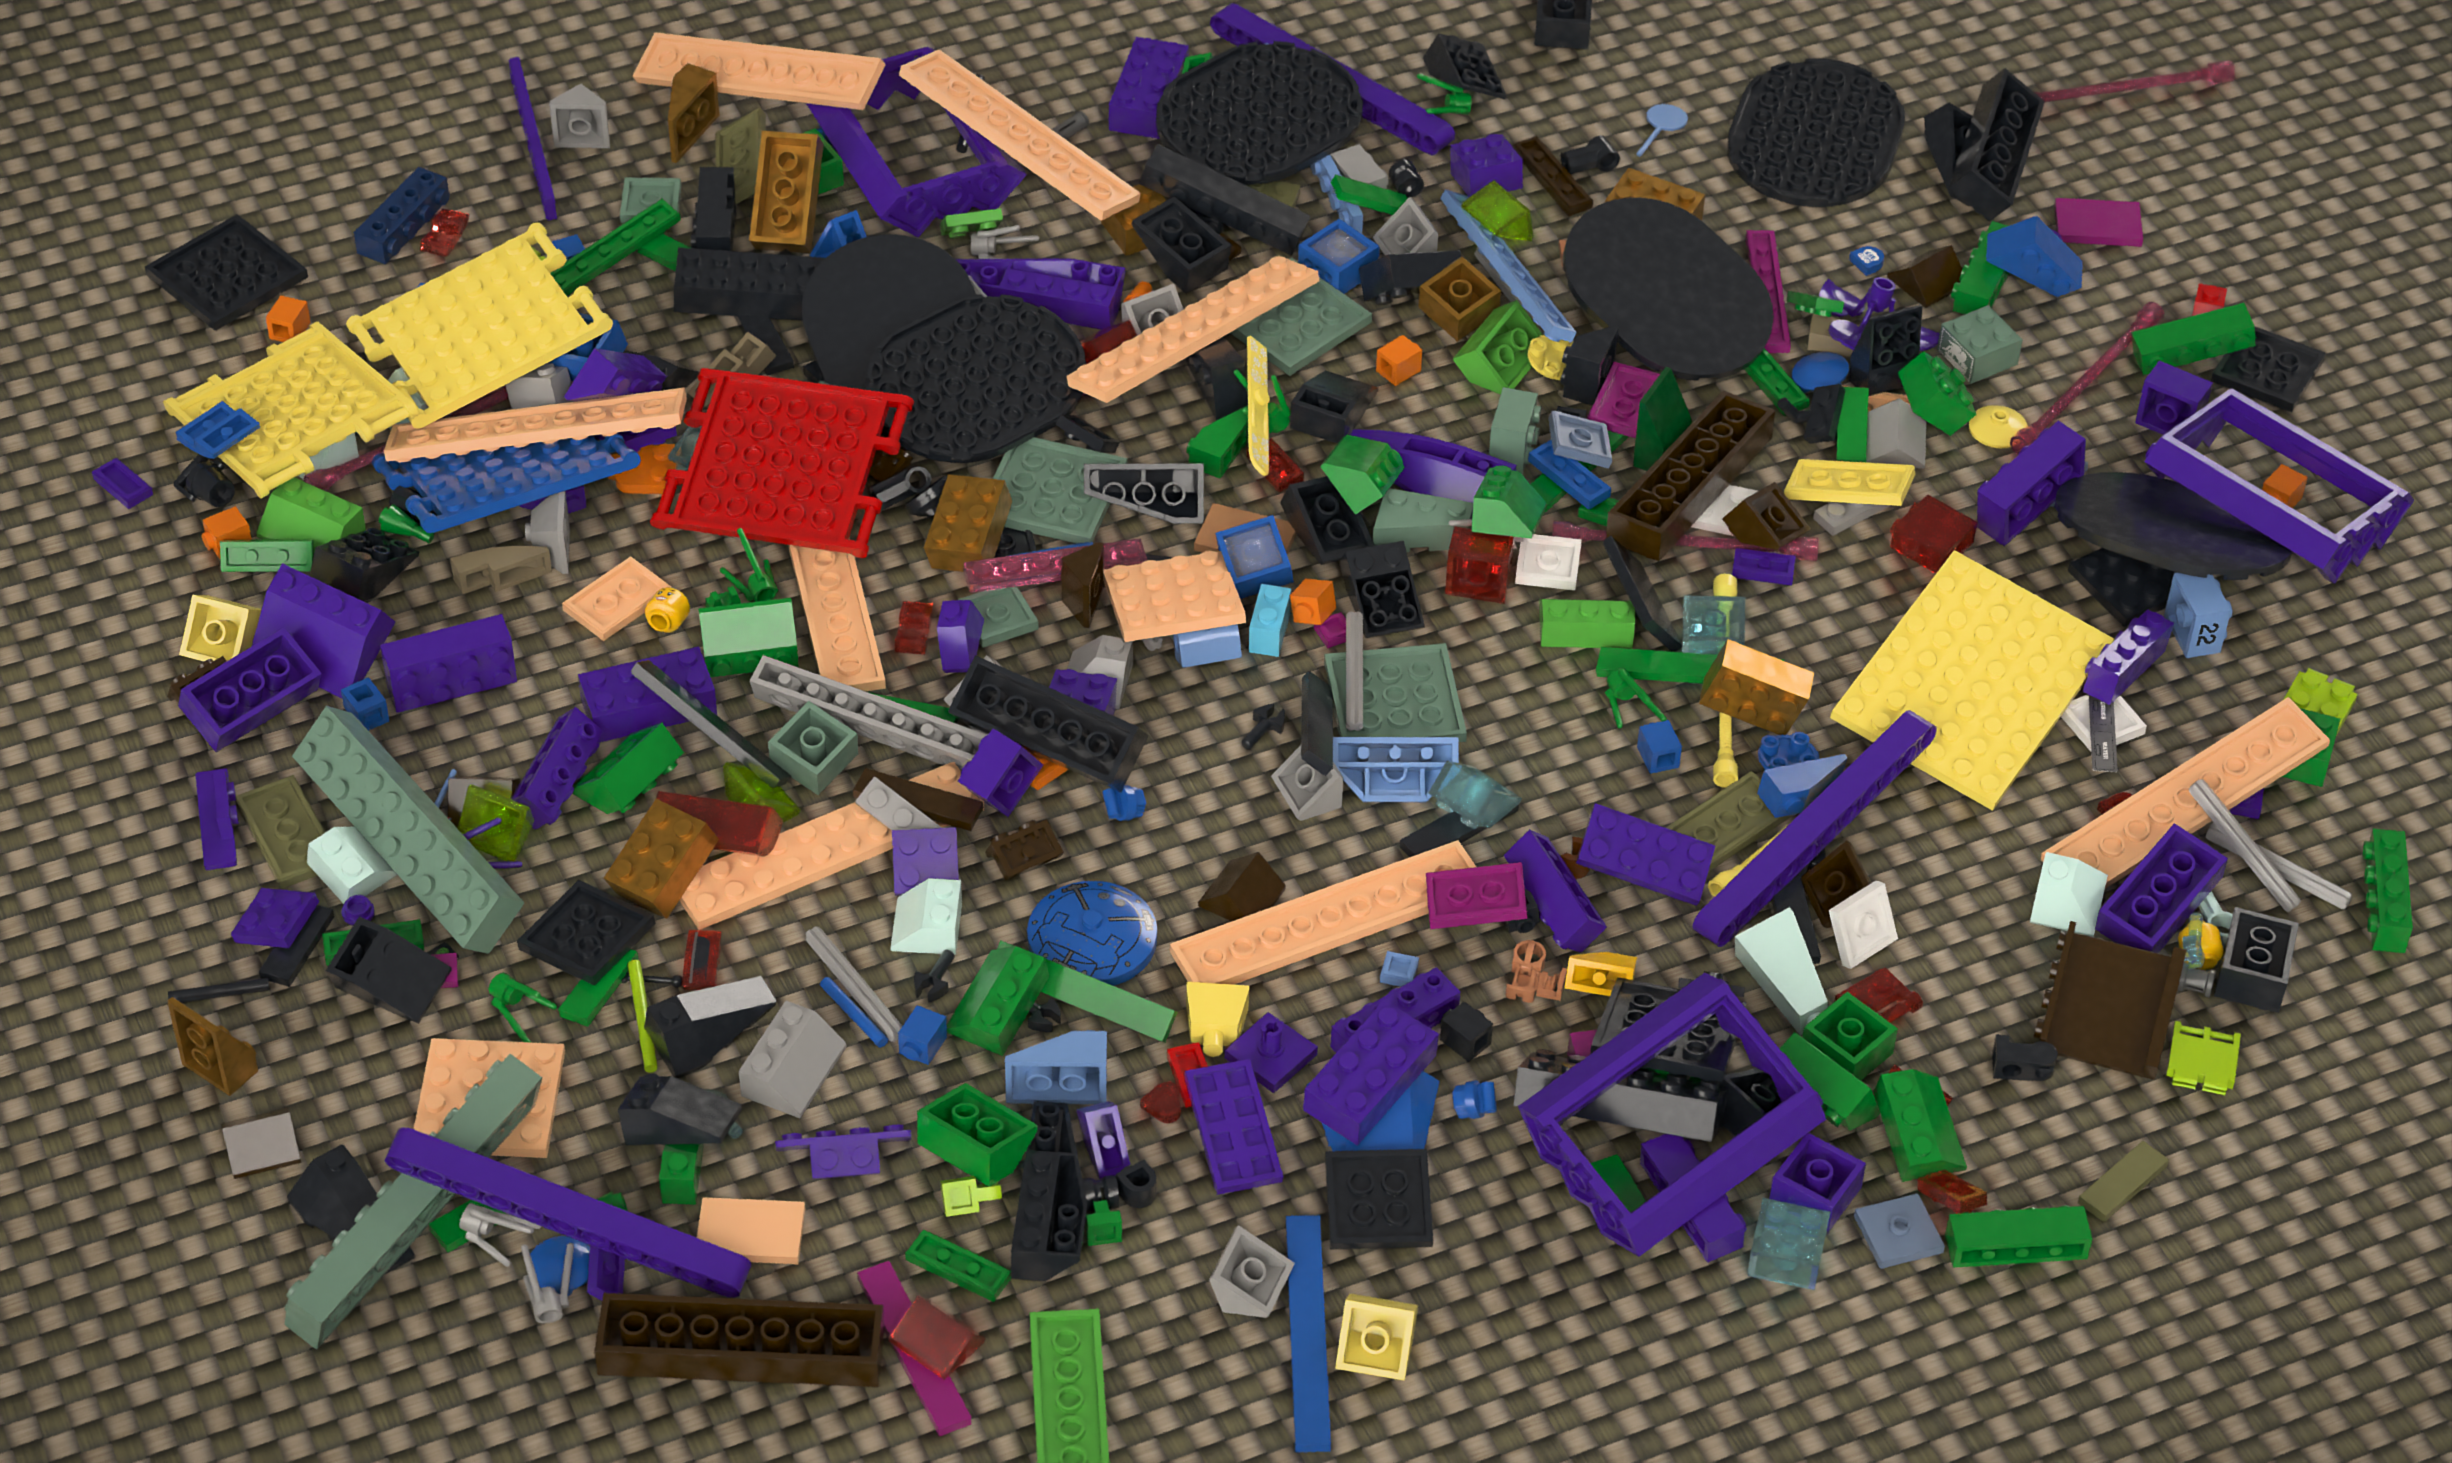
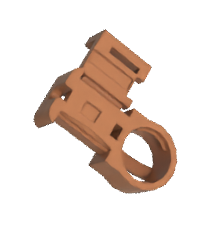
(1530, 977)

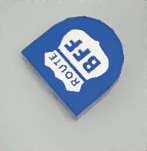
(1867, 259)

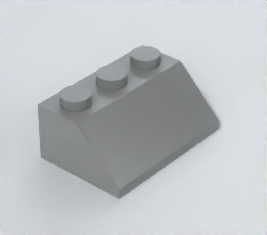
(791, 1060)

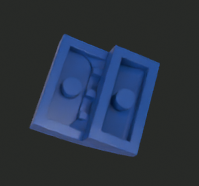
(217, 430)

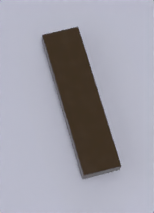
(1553, 176)
(933, 802)

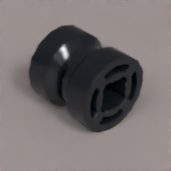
(1406, 178)
(1109, 1191)

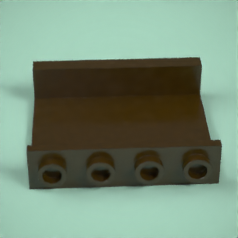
(2110, 1003)

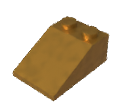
(691, 107)
(211, 1049)

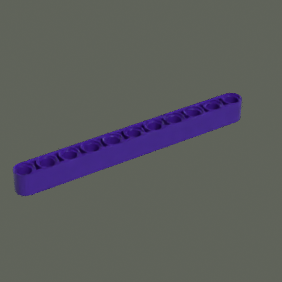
(1379, 103)
(1814, 828)
(568, 1212)

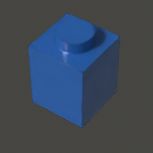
(1659, 746)
(922, 1035)

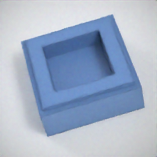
(1398, 969)

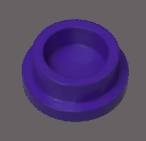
(356, 907)

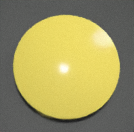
(1547, 356)

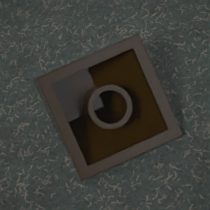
(1766, 519)

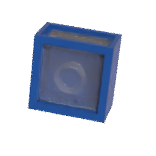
(1338, 254)
(1255, 556)

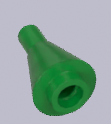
(398, 522)

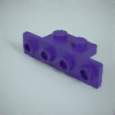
(217, 818)
(844, 1154)

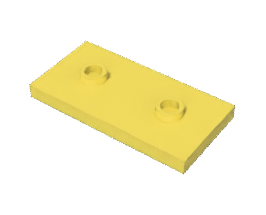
(1850, 482)

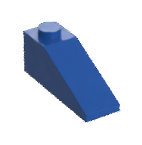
(1795, 786)

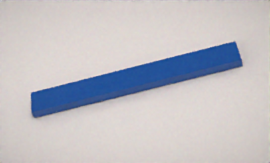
(1308, 1335)

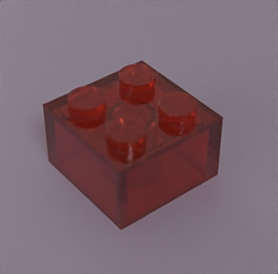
(1479, 565)

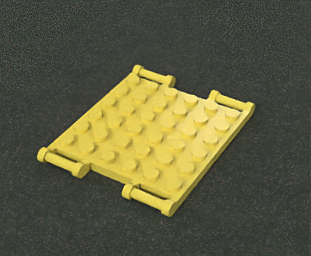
(480, 325)
(305, 399)

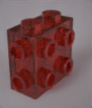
(1932, 533)

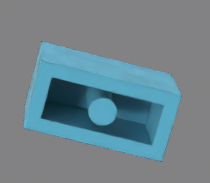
(1269, 620)

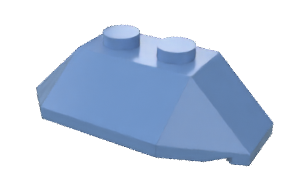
(1393, 766)

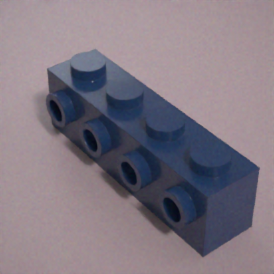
(401, 215)

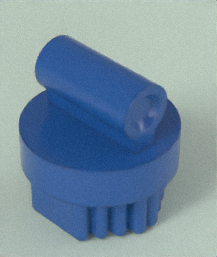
(1124, 805)
(1474, 1099)

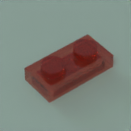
(1281, 468)
(1952, 1191)

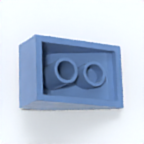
(1059, 1070)

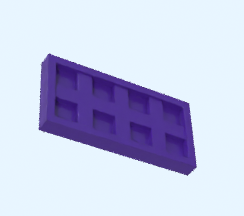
(1645, 854)
(1233, 1126)

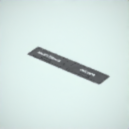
(2102, 735)

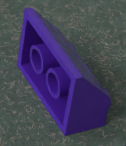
(613, 375)

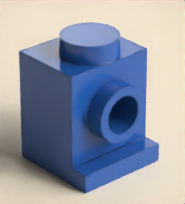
(365, 703)

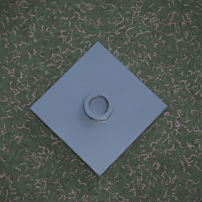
(1580, 439)
(1899, 1231)

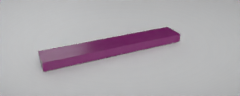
(1764, 260)
(936, 1395)

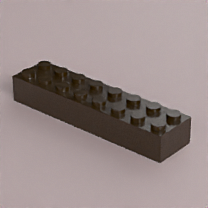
(1690, 475)
(740, 1340)

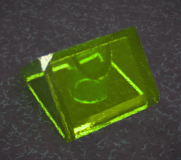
(1500, 212)
(748, 788)
(503, 839)

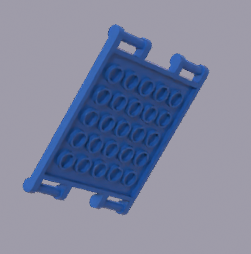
(493, 481)

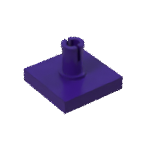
(1274, 1051)

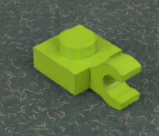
(963, 1195)

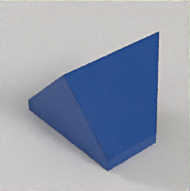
(839, 233)

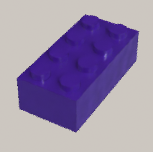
(1141, 85)
(2029, 482)
(448, 663)
(249, 689)
(626, 705)
(2161, 891)
(1370, 1072)

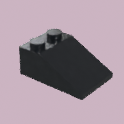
(1182, 244)
(1399, 273)
(1324, 520)
(2256, 960)
(1749, 1098)
(674, 1112)

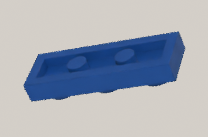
(1570, 476)

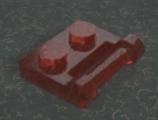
(1883, 989)

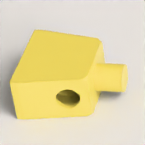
(1216, 1014)

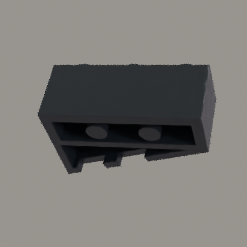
(715, 210)
(1214, 374)

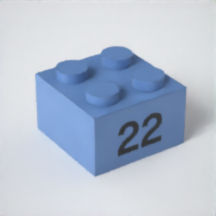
(2198, 614)

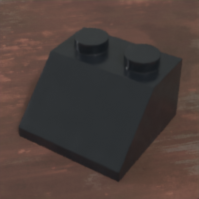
(1588, 364)

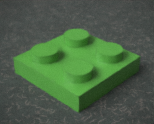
(959, 224)

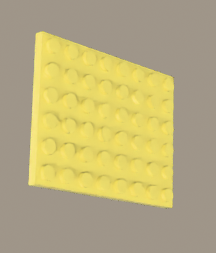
(1982, 668)

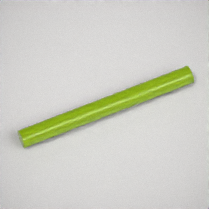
(641, 1005)

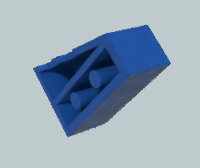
(2036, 256)

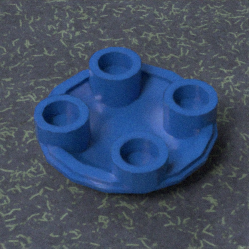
(1820, 370)
(1786, 750)
(549, 1263)

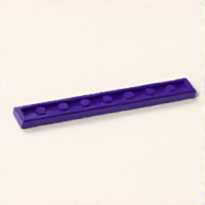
(532, 139)

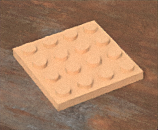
(1173, 596)
(460, 1064)

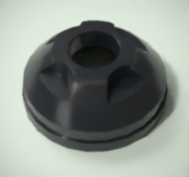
(926, 502)

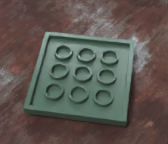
(1305, 326)
(1049, 490)
(1403, 693)

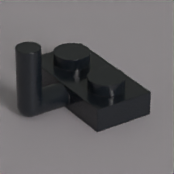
(1823, 414)

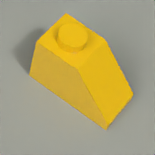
(1598, 971)

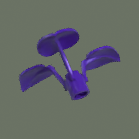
(1878, 298)

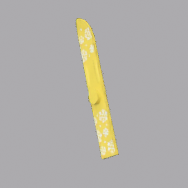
(1258, 405)

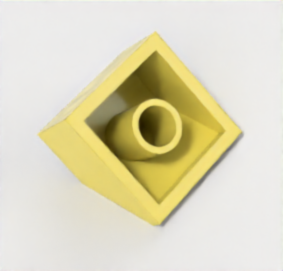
(218, 628)
(1376, 1336)

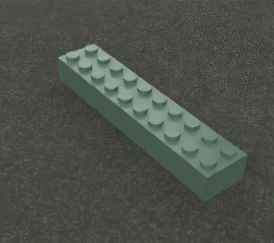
(408, 830)
(406, 1206)

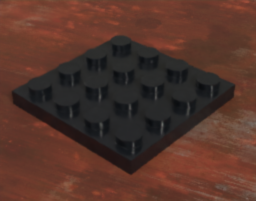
(226, 272)
(1697, 1054)

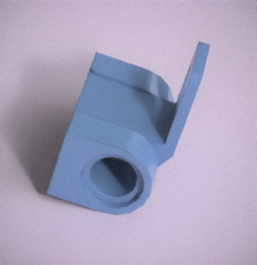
(1207, 646)

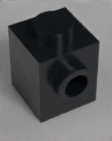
(1466, 1031)

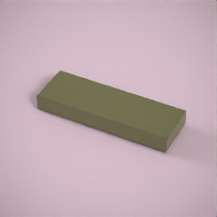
(2123, 1181)

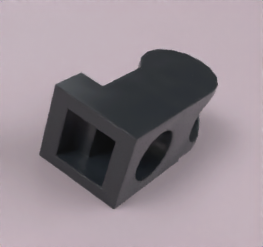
(2022, 1060)

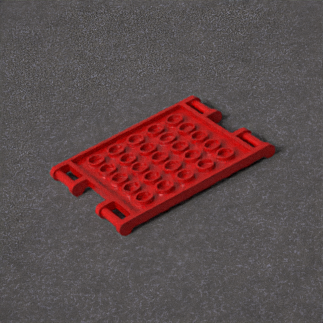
(782, 461)

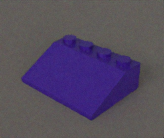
(329, 626)

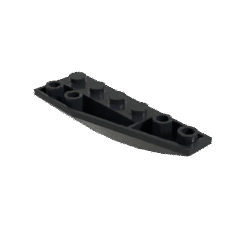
(1050, 1199)

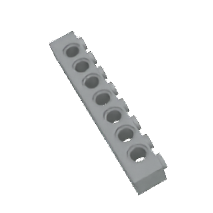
(866, 713)

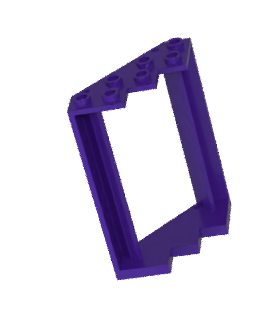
(951, 194)
(2329, 552)
(1715, 1174)

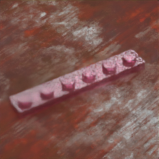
(1042, 566)

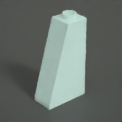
(1783, 967)

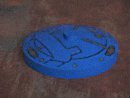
(1094, 930)

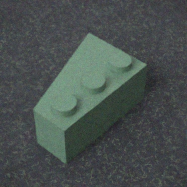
(1418, 519)

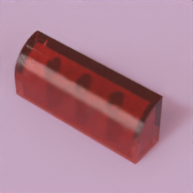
(737, 825)

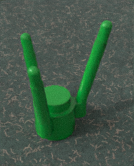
(1455, 103)
(1277, 414)
(760, 585)
(1624, 687)
(509, 991)

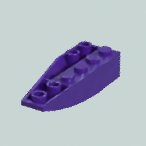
(1071, 288)
(1436, 465)

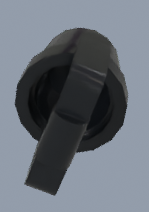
(205, 482)

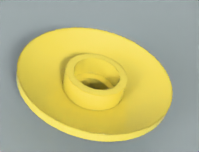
(1996, 425)

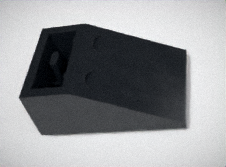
(1463, 65)
(1886, 348)
(1330, 406)
(361, 562)
(1382, 589)
(387, 970)

